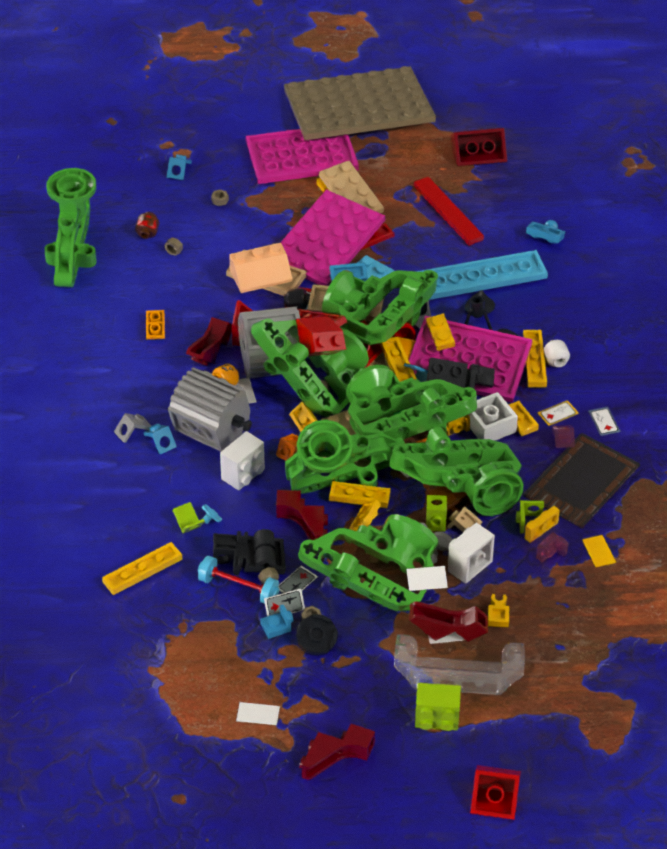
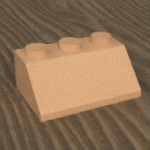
(260, 267)

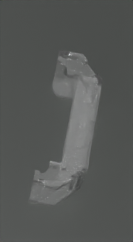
(473, 676)

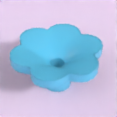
(210, 514)

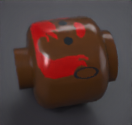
(147, 225)

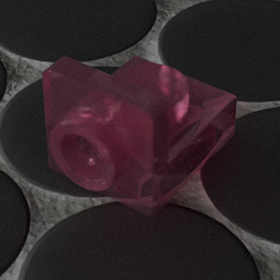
(564, 436)
(550, 545)

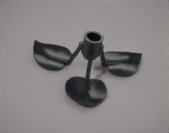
(482, 305)

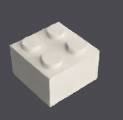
(493, 418)
(242, 460)
(470, 552)

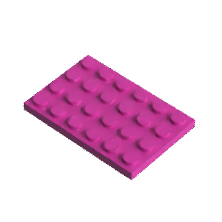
(289, 156)
(329, 235)
(482, 347)

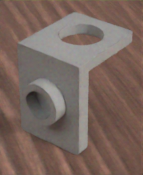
(132, 422)

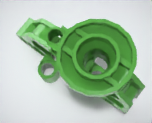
(72, 191)
(357, 298)
(291, 363)
(379, 394)
(340, 451)
(457, 465)
(404, 542)

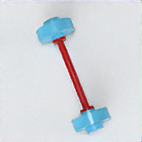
(208, 569)

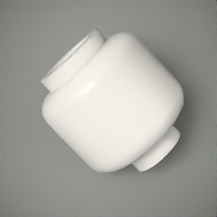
(556, 353)

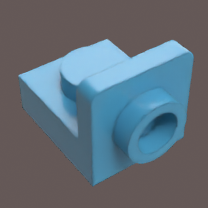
(278, 623)

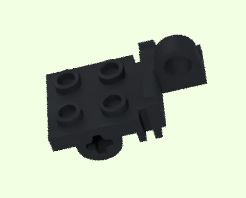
(458, 373)
(250, 552)

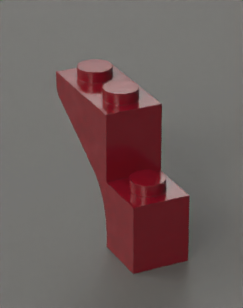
(207, 347)
(310, 518)
(441, 622)
(327, 750)

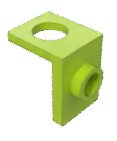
(523, 511)
(436, 514)
(187, 518)

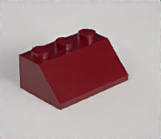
(479, 147)

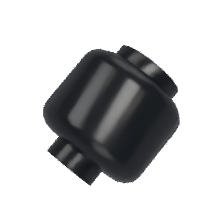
(296, 298)

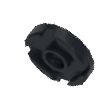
(316, 635)

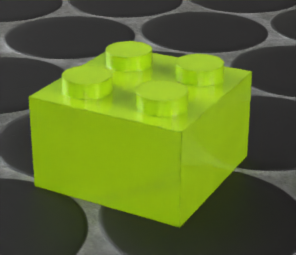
(437, 706)

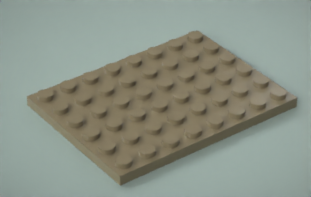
(358, 103)

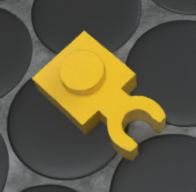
(498, 612)

